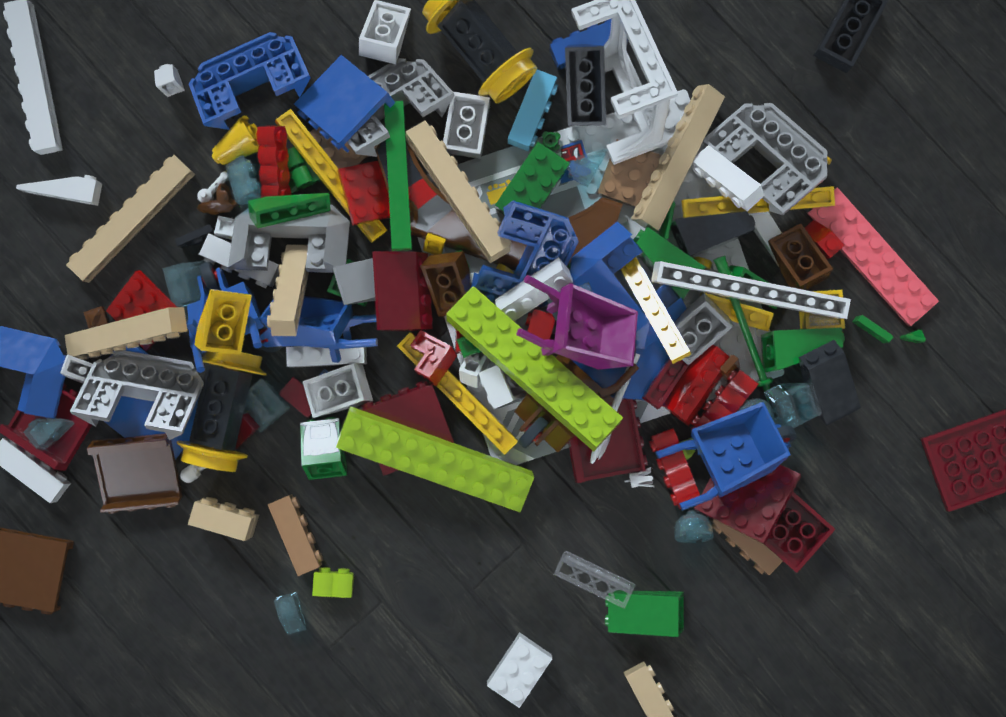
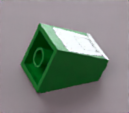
(319, 450)

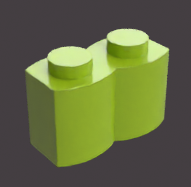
(333, 584)

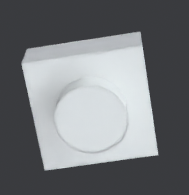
(224, 227)

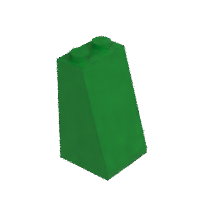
(658, 249)
(785, 347)
(647, 613)

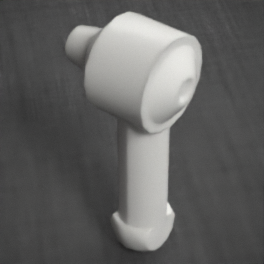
(206, 195)

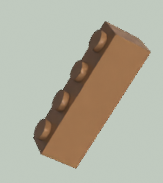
(295, 534)
(751, 549)

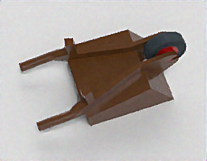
(542, 425)

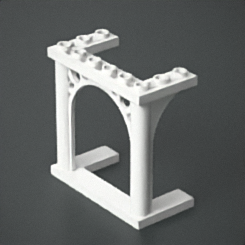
(636, 98)

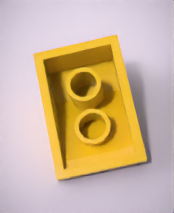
(223, 322)

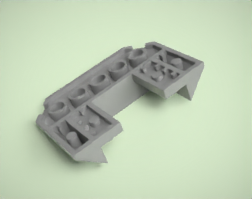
(408, 83)
(795, 154)
(326, 245)
(165, 381)

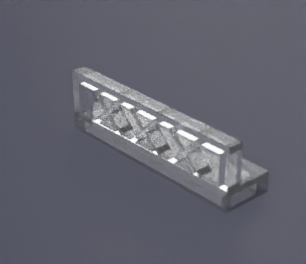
(597, 572)

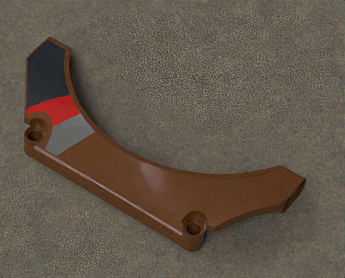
(434, 215)

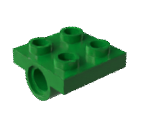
(300, 172)

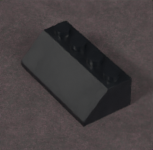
(585, 85)

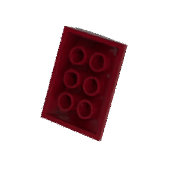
(401, 291)
(798, 533)

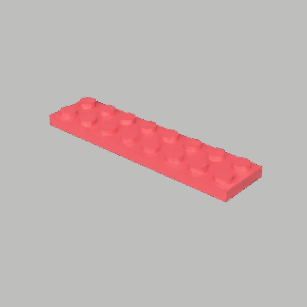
(876, 259)

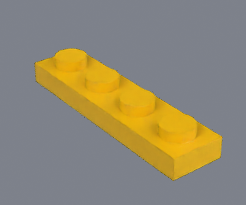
(754, 316)

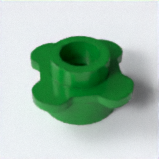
(551, 136)

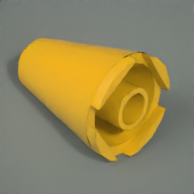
(238, 141)

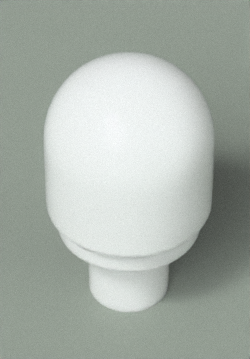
(191, 473)

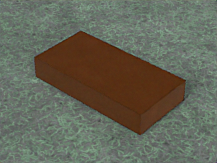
(729, 366)

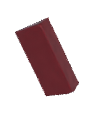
(295, 394)

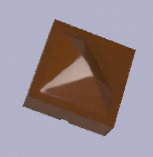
(96, 317)

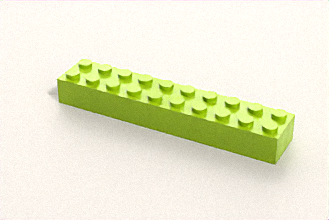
(537, 374)
(435, 459)

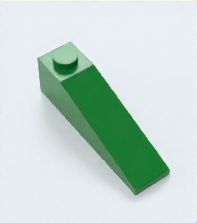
(281, 209)

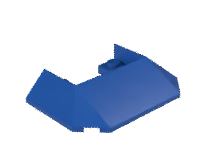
(242, 69)
(546, 237)
(600, 262)
(41, 362)

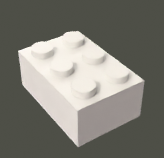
(466, 125)
(519, 670)

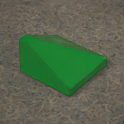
(915, 336)

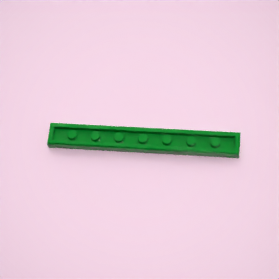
(398, 177)

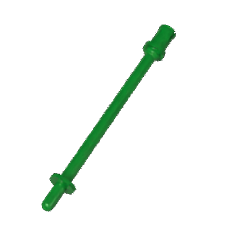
(723, 268)

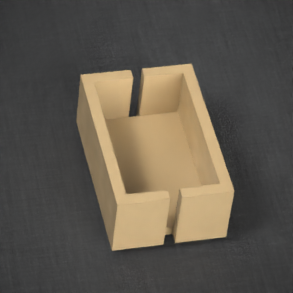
(223, 518)

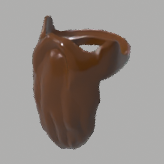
(221, 204)

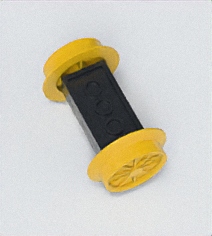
(481, 46)
(220, 411)

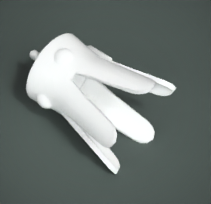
(640, 479)

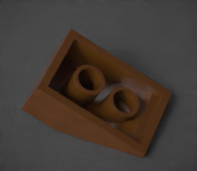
(799, 258)
(447, 279)

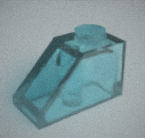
(586, 166)
(46, 432)
(290, 613)

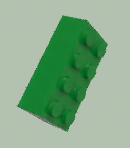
(534, 179)

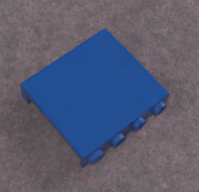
(341, 102)

